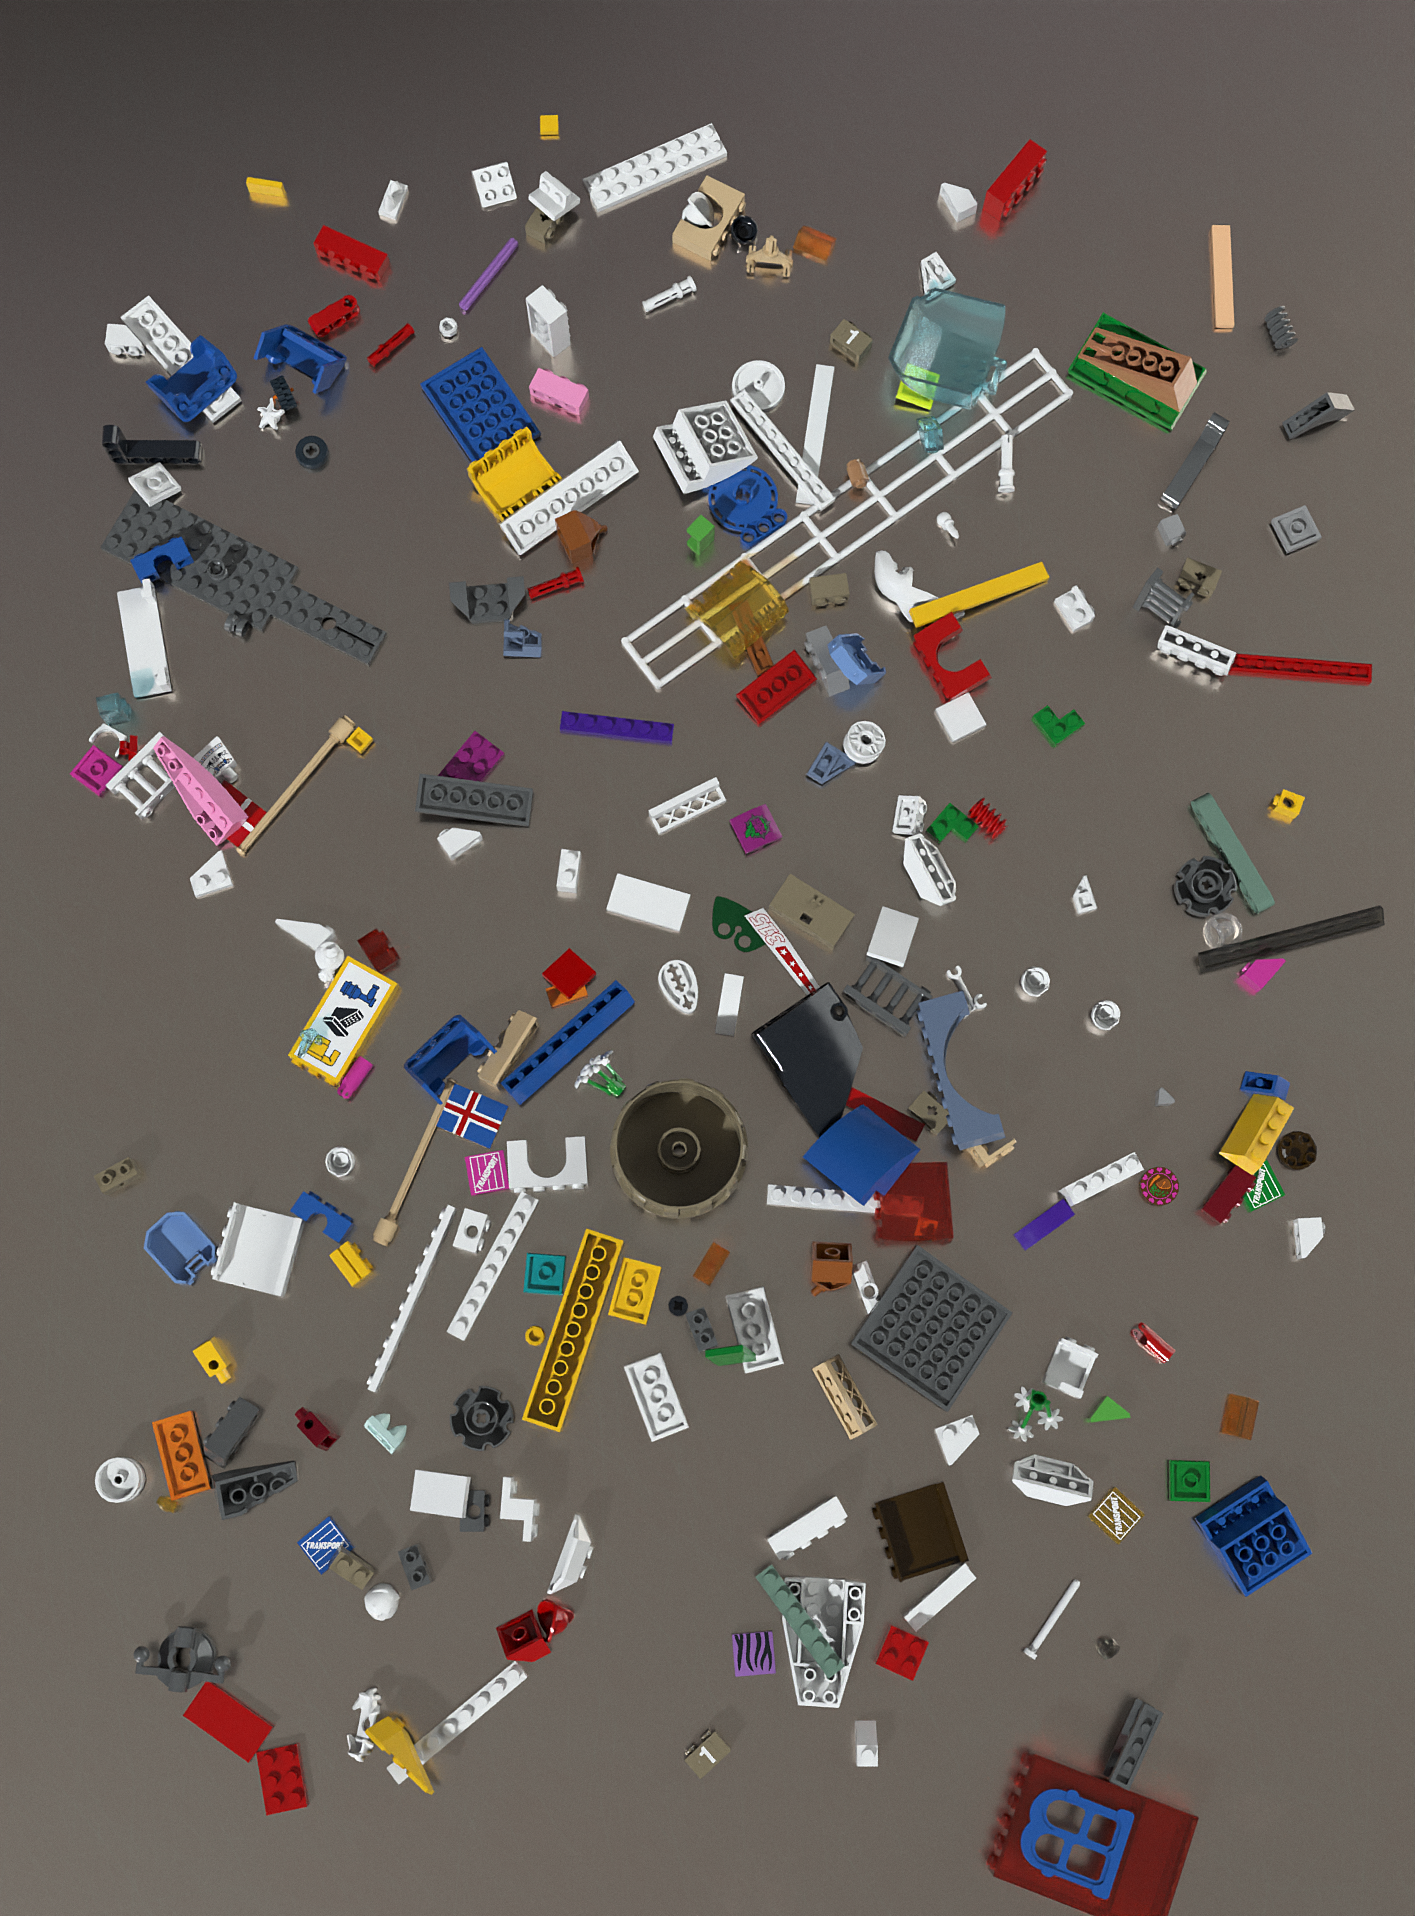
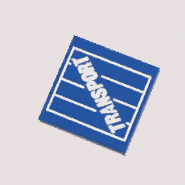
(322, 1543)

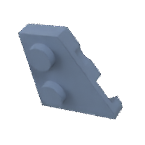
(829, 763)

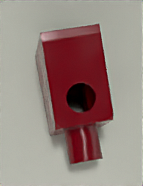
(316, 1429)

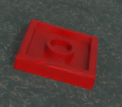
(569, 973)

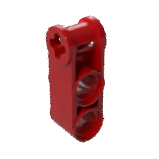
(334, 316)

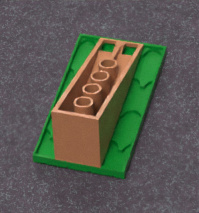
(1137, 371)

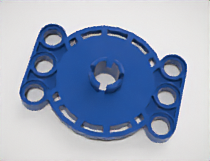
(743, 515)

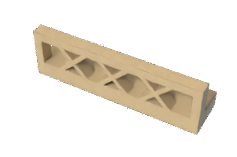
(841, 1398)

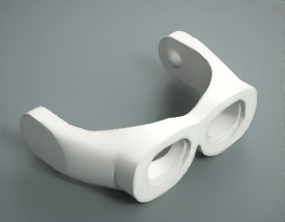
(105, 728)

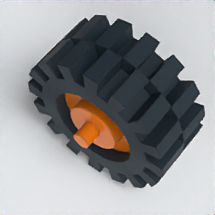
(283, 393)

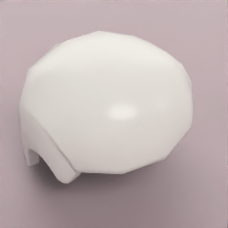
(1035, 981)
(1105, 1014)
(340, 1161)

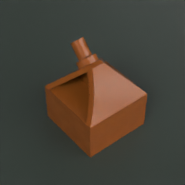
(578, 534)
(831, 1266)

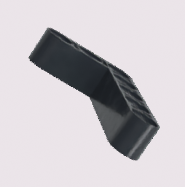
(149, 451)

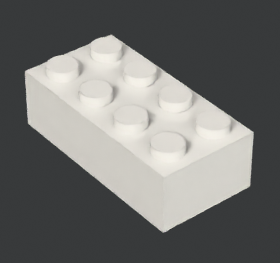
(548, 320)

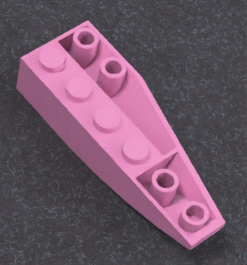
(201, 792)

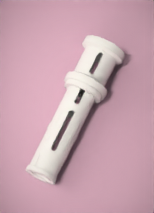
(676, 291)
(1006, 473)

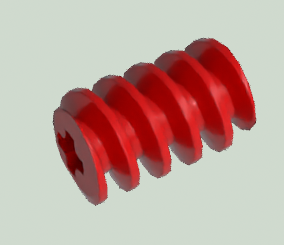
(988, 818)

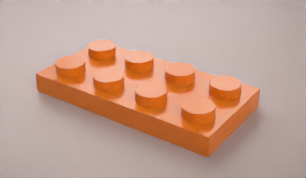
(181, 1455)

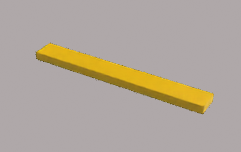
(979, 594)

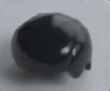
(744, 229)

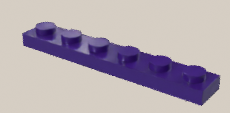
(616, 727)

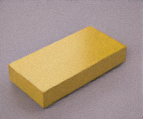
(265, 187)

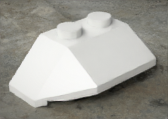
(928, 871)
(1052, 1480)
(572, 1558)

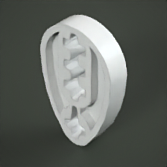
(688, 979)

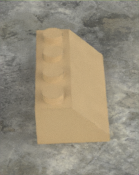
(509, 1048)

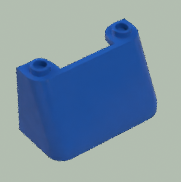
(196, 382)

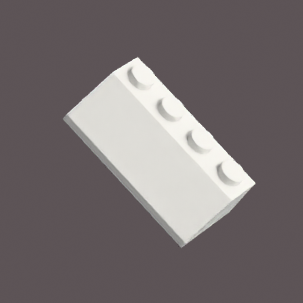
(806, 1527)

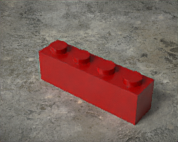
(351, 252)

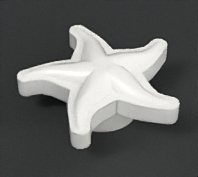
(270, 415)

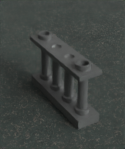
(1163, 600)
(870, 1004)
(1132, 1744)

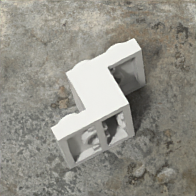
(519, 1508)

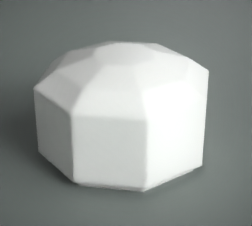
(448, 327)

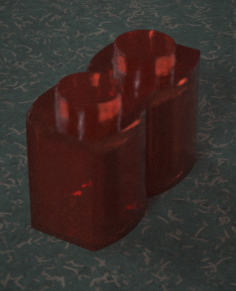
(378, 951)

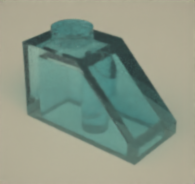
(930, 434)

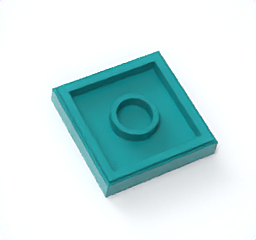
(544, 1274)

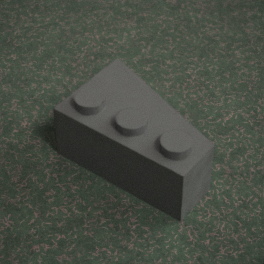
(230, 1431)

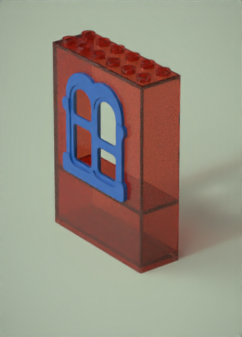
(1139, 1863)

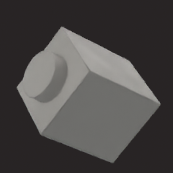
(1171, 530)

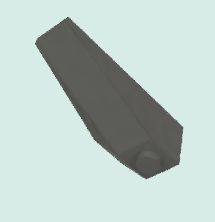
(246, 1487)

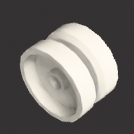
(108, 1479)

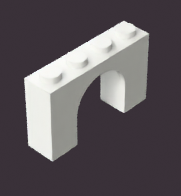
(573, 1173)
(1101, 1179)

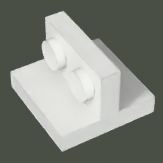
(553, 197)

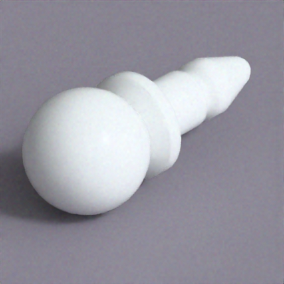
(944, 520)

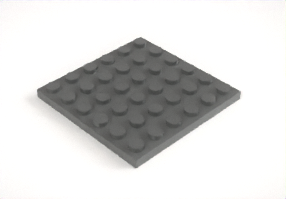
(931, 1328)

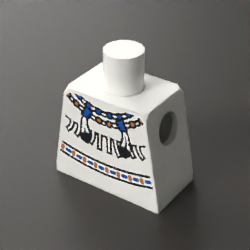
(218, 761)

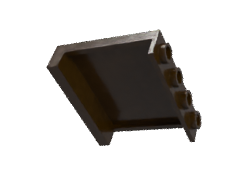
(920, 1531)

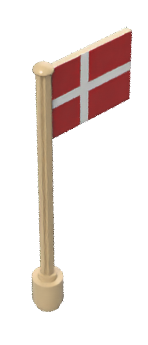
(257, 817)

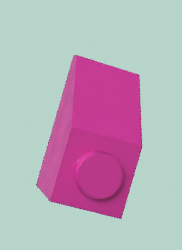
(1260, 972)

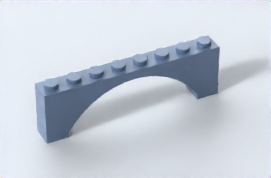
(970, 1124)

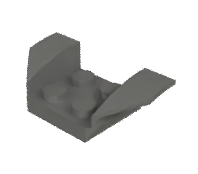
(489, 601)

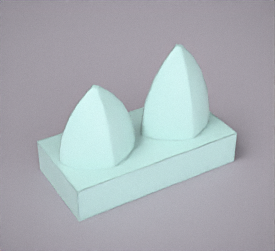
(391, 1438)

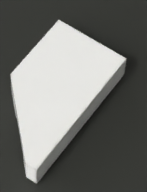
(1083, 897)

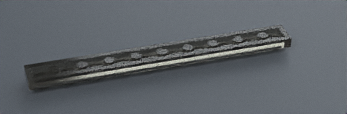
(1291, 938)

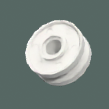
(869, 733)

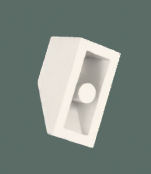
(959, 201)
(458, 841)
(1307, 1235)
(866, 1743)

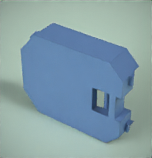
(852, 659)
(175, 1242)

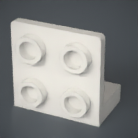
(494, 184)

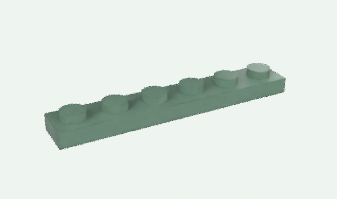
(800, 1621)

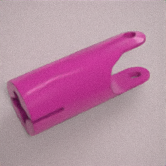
(354, 1077)

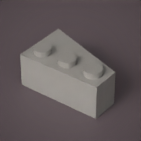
(828, 670)

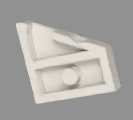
(935, 273)
(211, 876)
(956, 1437)

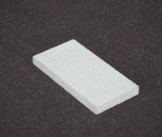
(648, 902)
(755, 1328)
(656, 1396)

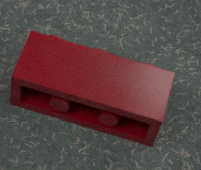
(1228, 1195)

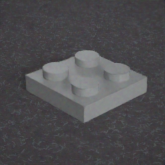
(1296, 529)

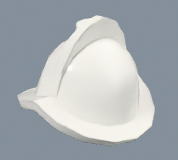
(699, 210)

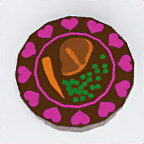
(1159, 1186)

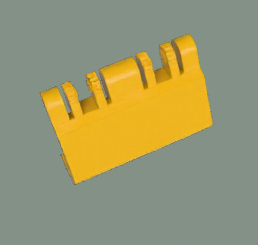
(512, 474)

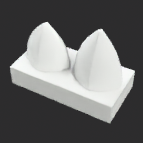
(393, 200)

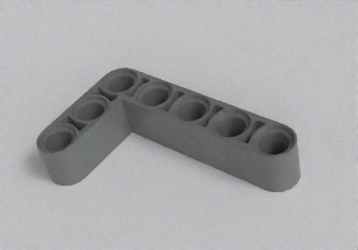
(1195, 460)

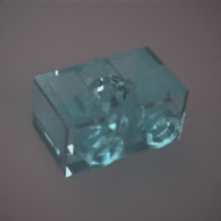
(114, 709)

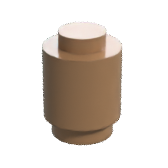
(857, 473)

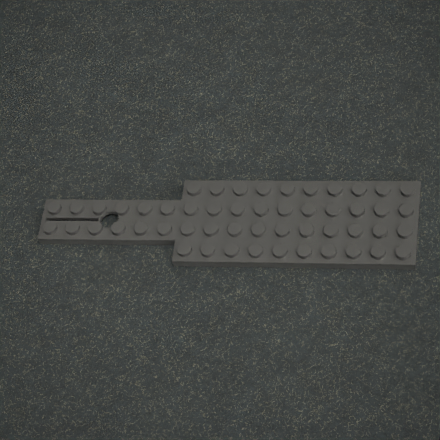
(256, 580)

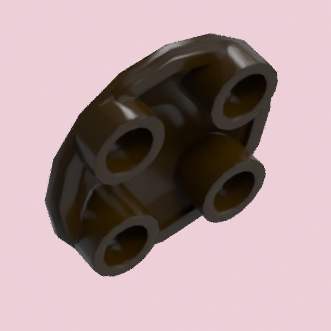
(1297, 1150)

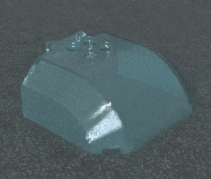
(949, 347)

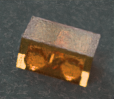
(711, 1264)

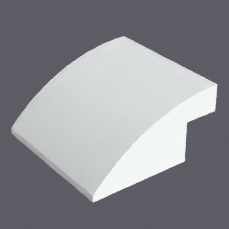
(704, 446)

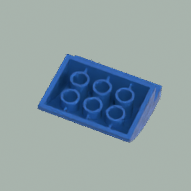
(862, 1154)
(1253, 1535)

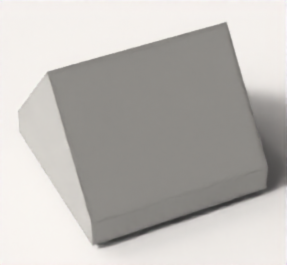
(1163, 1098)

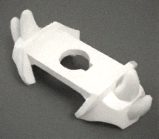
(362, 1743)

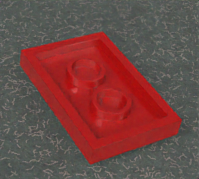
(282, 1779)

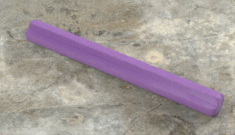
(488, 274)

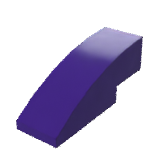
(1044, 1224)

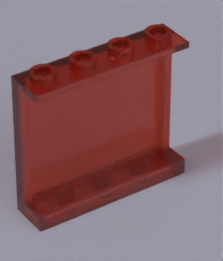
(916, 1205)

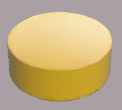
(535, 1335)

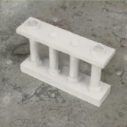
(132, 771)

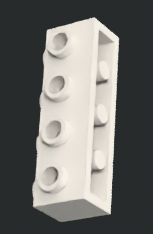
(1196, 650)

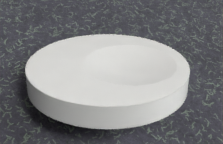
(762, 382)

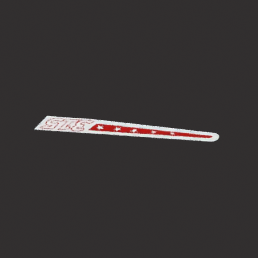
(783, 950)

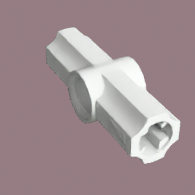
(864, 1278)

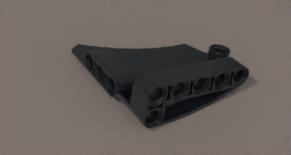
(814, 1055)

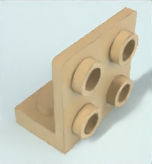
(980, 1154)

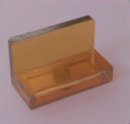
(814, 242)
(1240, 1416)

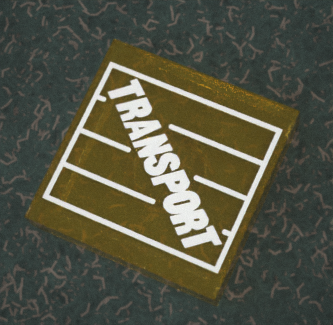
(1116, 1515)

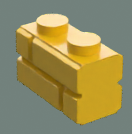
(351, 1263)

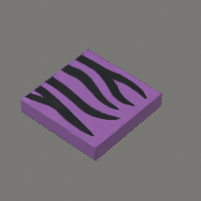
(753, 1653)

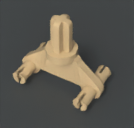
(769, 254)

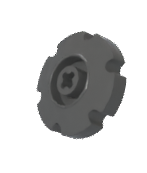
(1191, 888)
(466, 1418)

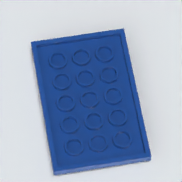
(477, 404)

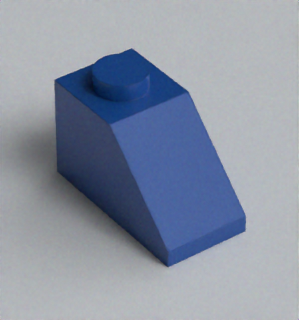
(1265, 1084)

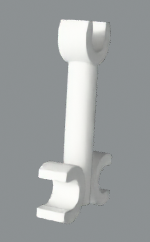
(972, 1003)

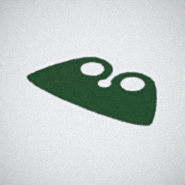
(734, 915)

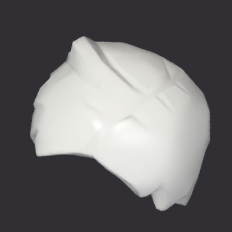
(381, 1601)

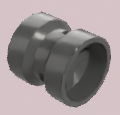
(217, 566)
(236, 625)

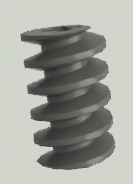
(1279, 328)

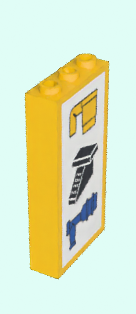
(345, 1020)

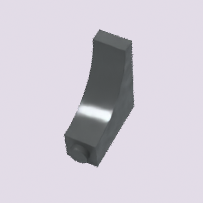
(1322, 410)

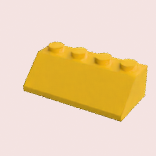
(1256, 1132)

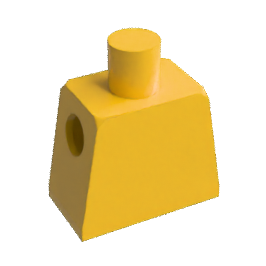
(210, 1351)

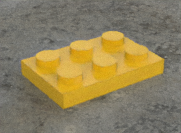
(634, 1290)

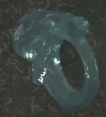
(307, 1037)

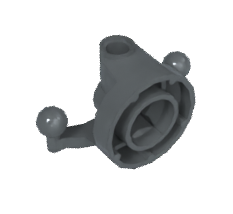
(201, 1665)

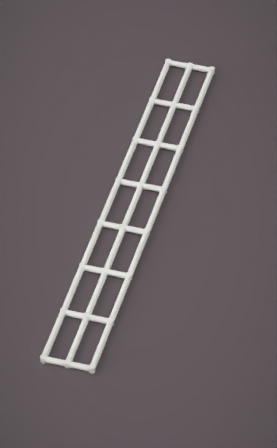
(877, 496)

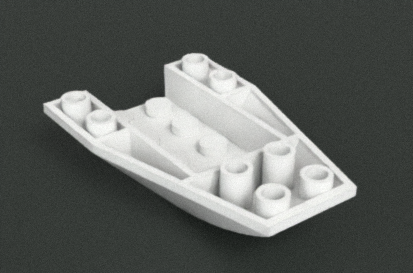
(839, 1614)

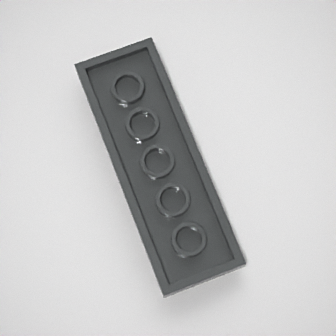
(474, 800)

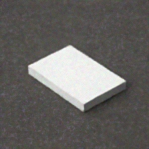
(892, 936)
(440, 1493)

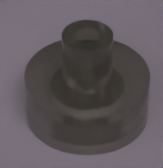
(1108, 1648)

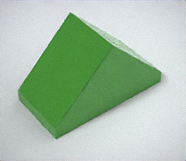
(1107, 1410)

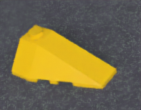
(395, 1740)

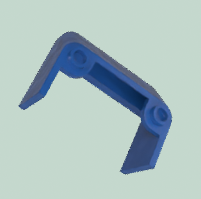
(302, 352)
(444, 1053)

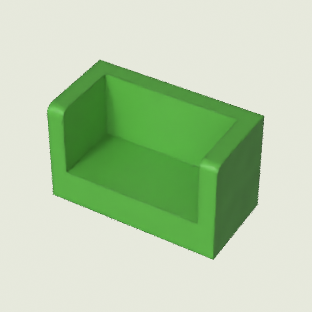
(702, 534)

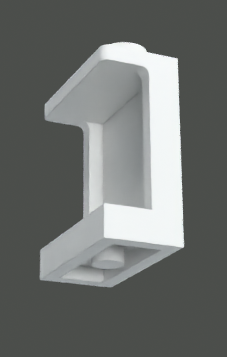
(1069, 1367)

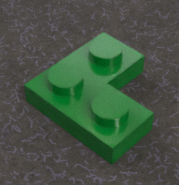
(1057, 729)
(954, 820)

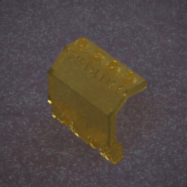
(739, 608)

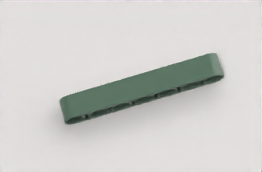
(1232, 853)

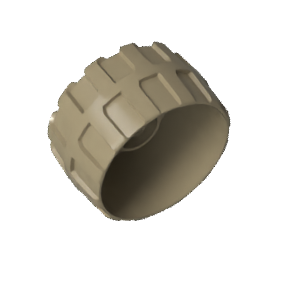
(686, 1116)

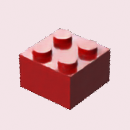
(901, 1652)

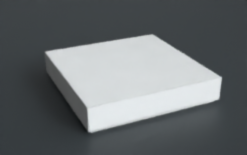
(154, 484)
(960, 717)

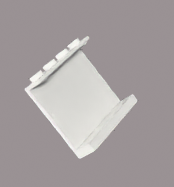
(258, 1249)

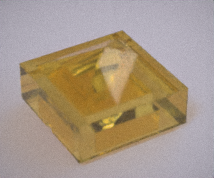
(167, 1504)

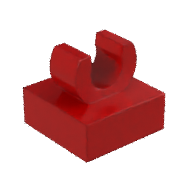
(129, 747)

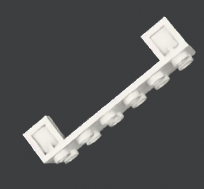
(144, 640)

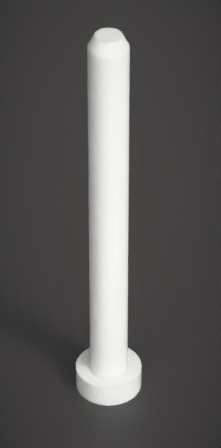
(1052, 1619)

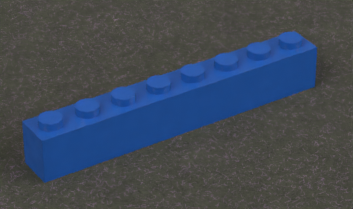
(567, 1042)

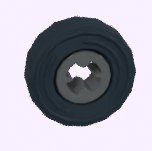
(318, 458)

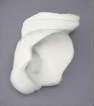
(328, 958)

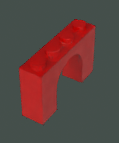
(930, 642)

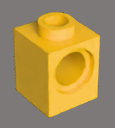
(1295, 800)

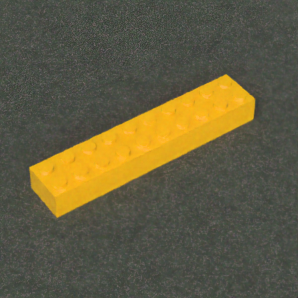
(573, 1330)

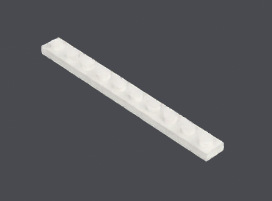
(407, 1306)

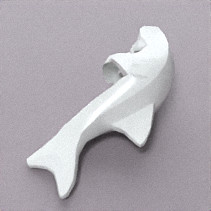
(899, 585)

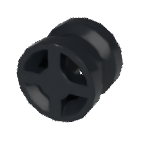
(677, 1309)

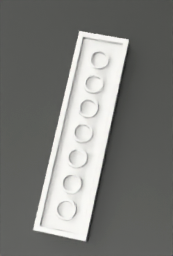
(654, 167)
(170, 348)
(573, 492)

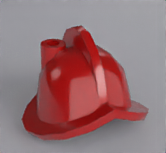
(553, 1618)

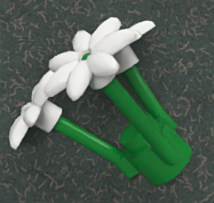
(614, 1085)
(1037, 1401)

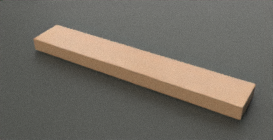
(1222, 276)

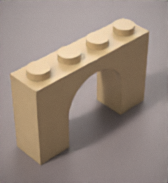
(708, 241)

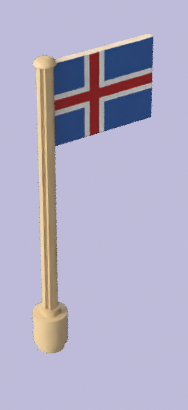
(462, 1114)

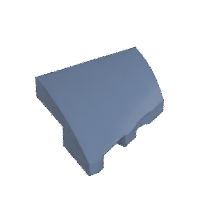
(521, 641)

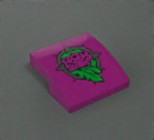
(755, 828)

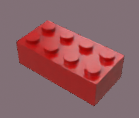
(1015, 180)

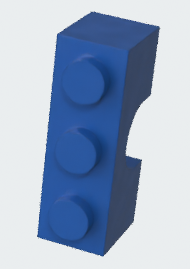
(147, 563)
(337, 1225)

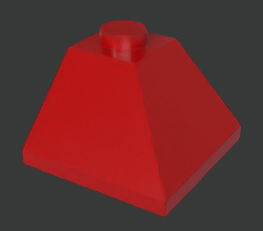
(523, 1638)

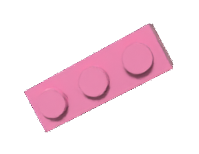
(559, 391)

